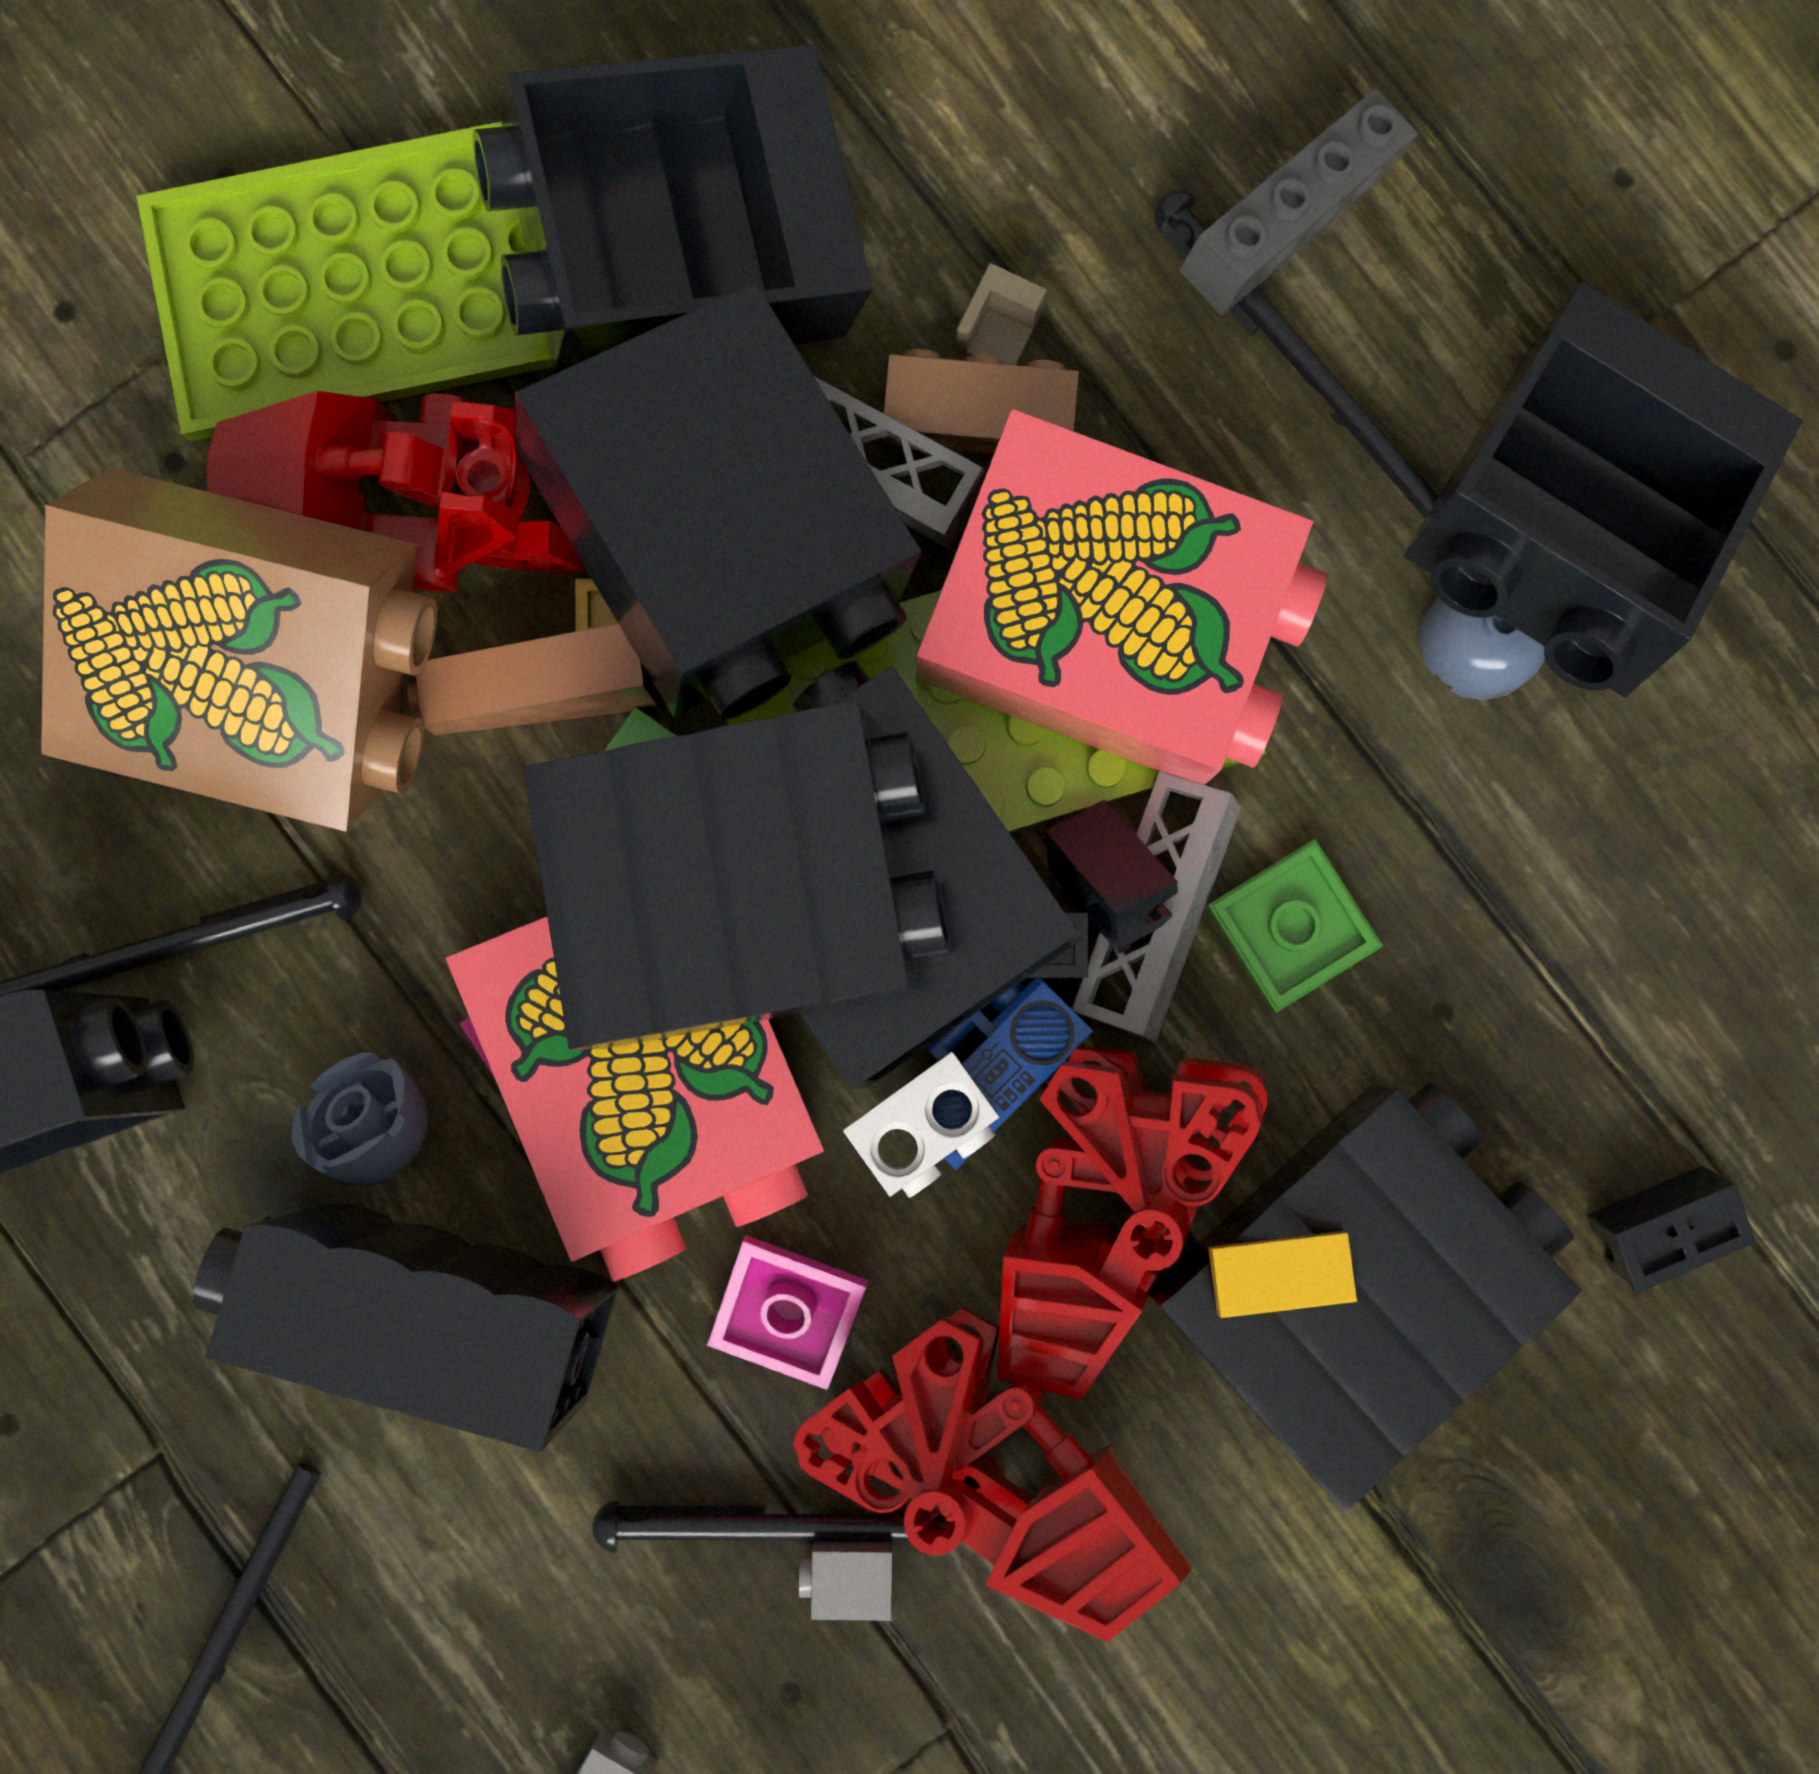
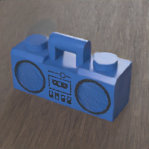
(1018, 1054)

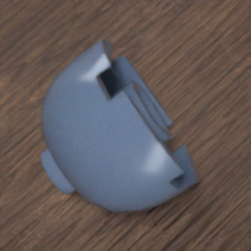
(1477, 654)
(362, 1121)

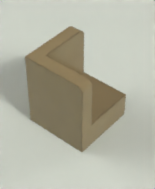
(1000, 316)

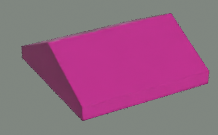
(787, 1312)

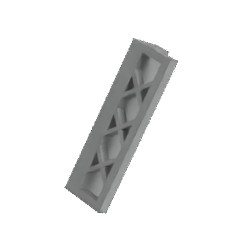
(916, 510)
(1171, 942)

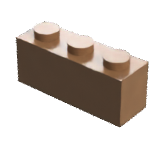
(970, 400)

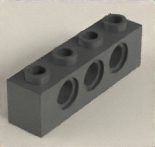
(1297, 202)

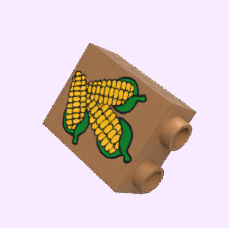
(230, 648)

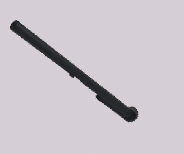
(1255, 311)
(337, 894)
(740, 1524)
(212, 1659)

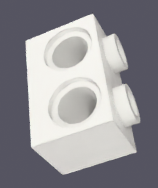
(912, 1111)

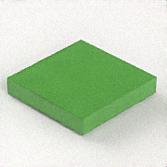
(1294, 926)

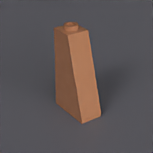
(532, 683)

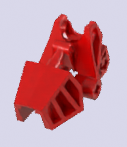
(457, 460)
(1082, 1285)
(1077, 1551)

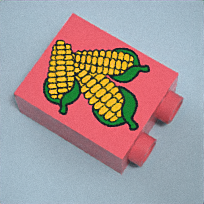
(1120, 602)
(634, 1127)

